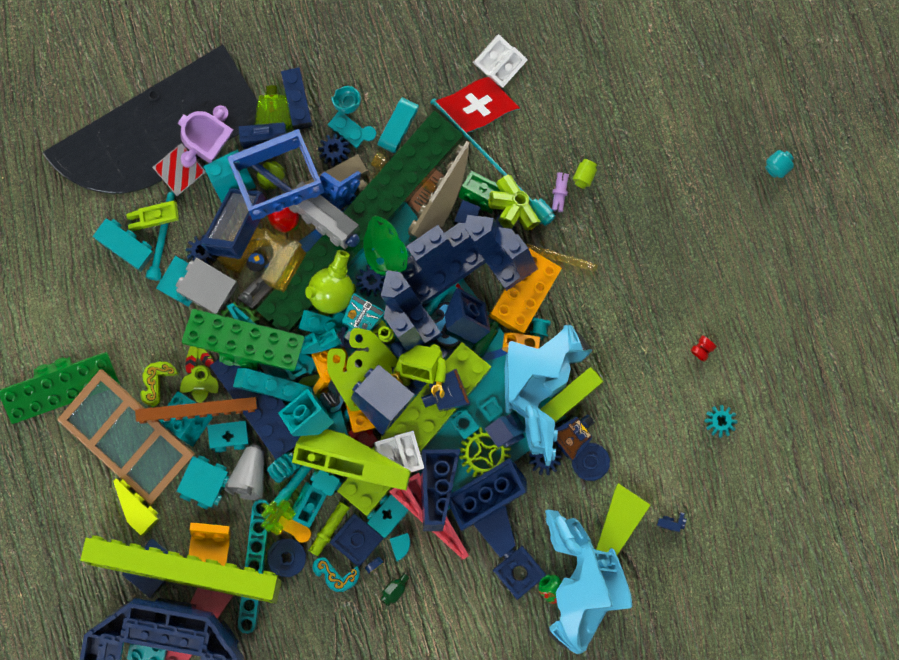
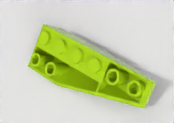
(347, 457)

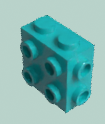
(203, 482)

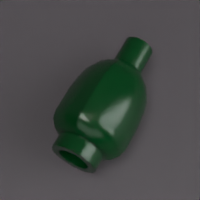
(394, 590)

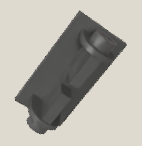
(254, 292)

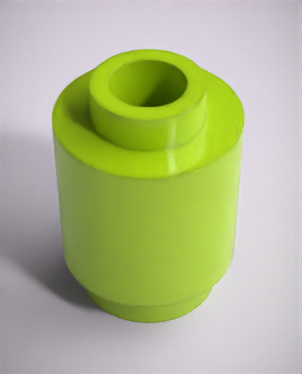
(585, 173)

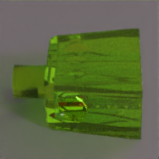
(272, 108)

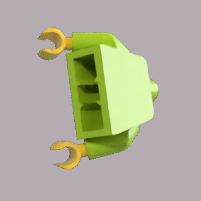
(424, 365)

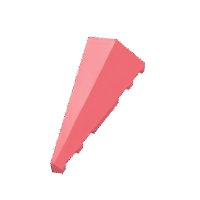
(412, 501)

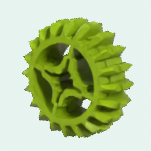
(469, 461)

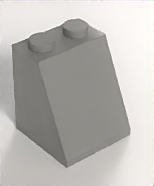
(206, 286)

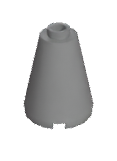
(248, 474)

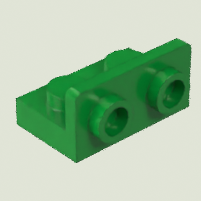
(477, 191)

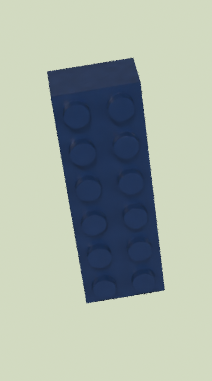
(264, 419)

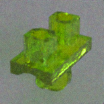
(282, 509)

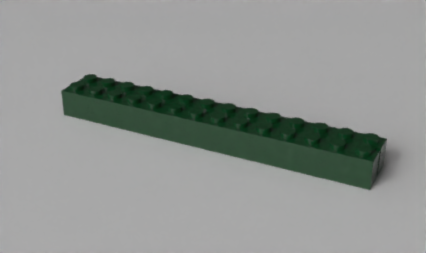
(382, 198)

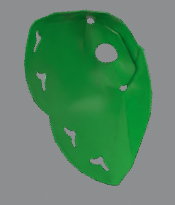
(385, 247)

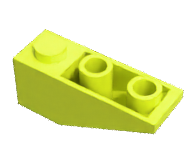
(135, 512)

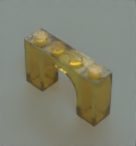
(284, 263)

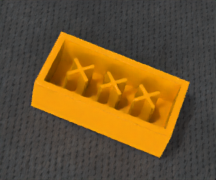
(520, 303)

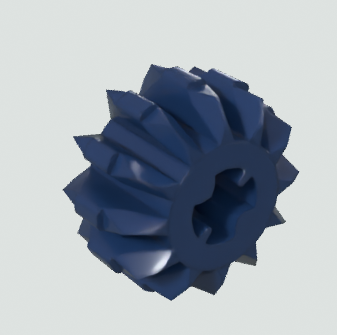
(333, 143)
(195, 249)
(370, 288)
(542, 466)

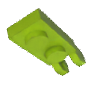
(154, 215)

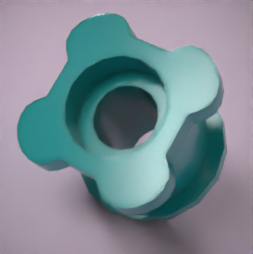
(540, 328)

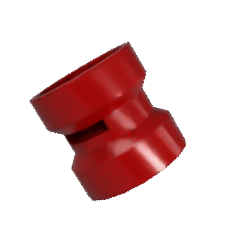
(703, 348)

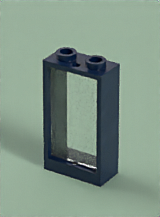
(232, 225)

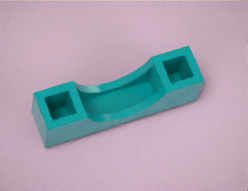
(268, 385)

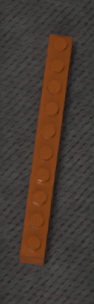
(196, 409)

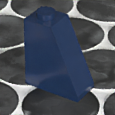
(497, 532)

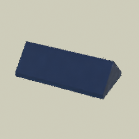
(487, 494)

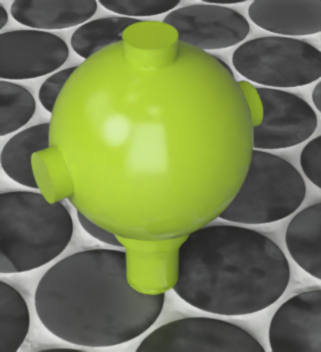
(332, 287)

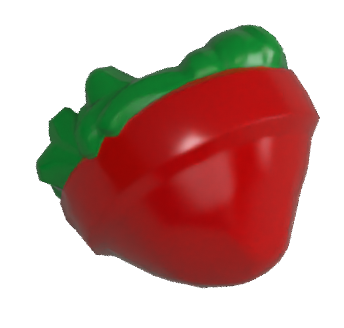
(284, 220)

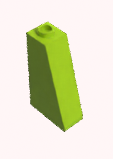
(573, 394)
(621, 519)

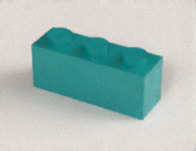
(124, 244)

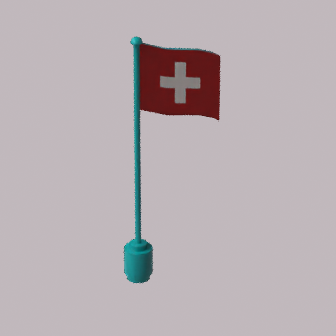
(477, 107)

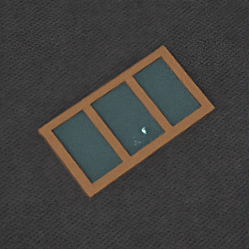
(141, 454)

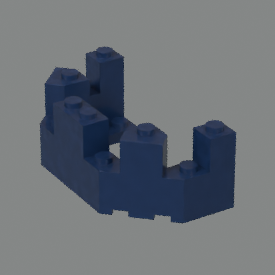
(443, 260)
(164, 626)

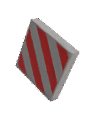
(175, 174)

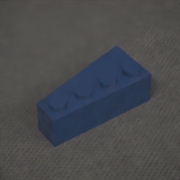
(437, 485)

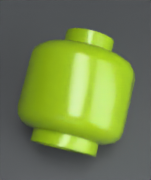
(276, 169)

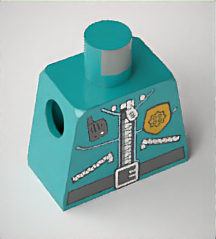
(361, 315)

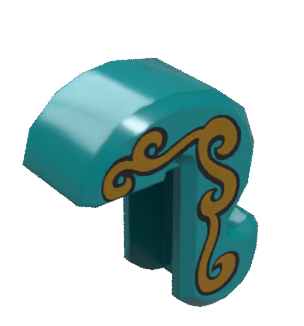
(332, 578)

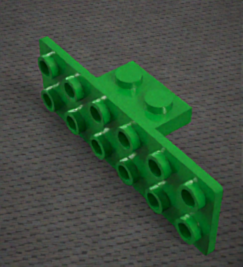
(242, 342)
(52, 386)

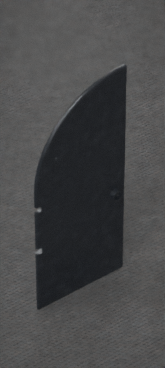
(124, 145)

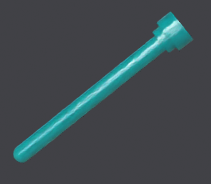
(154, 270)

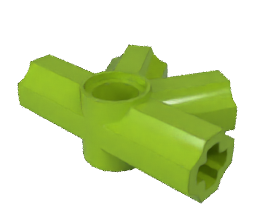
(507, 201)

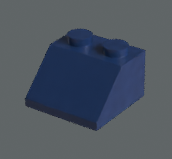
(467, 316)

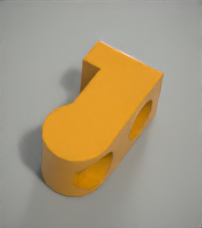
(529, 340)
(299, 531)

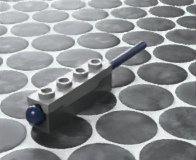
(320, 213)

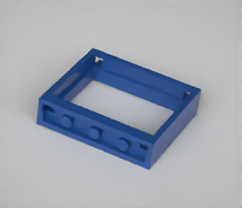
(269, 150)

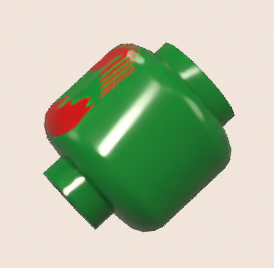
(548, 586)

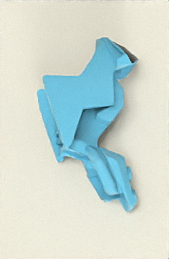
(541, 374)
(586, 594)

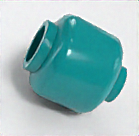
(779, 164)

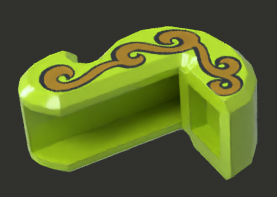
(151, 379)

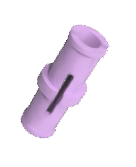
(560, 192)

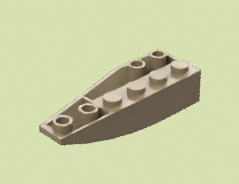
(443, 199)

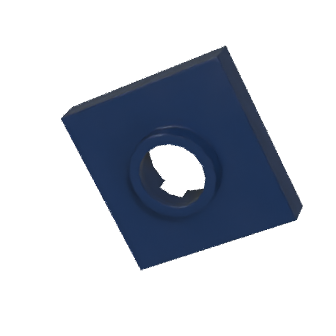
(519, 558)

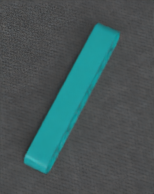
(250, 557)

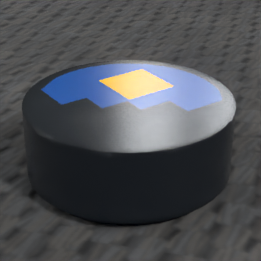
(256, 262)

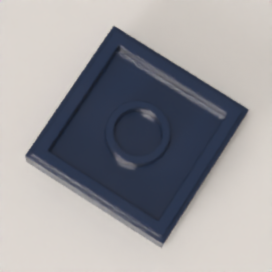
(356, 540)

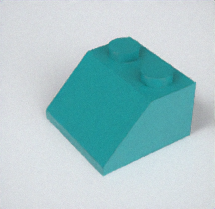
(223, 177)
(305, 415)

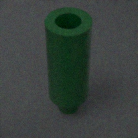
(483, 344)

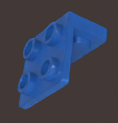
(341, 192)

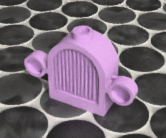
(204, 135)

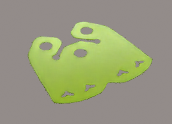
(377, 355)

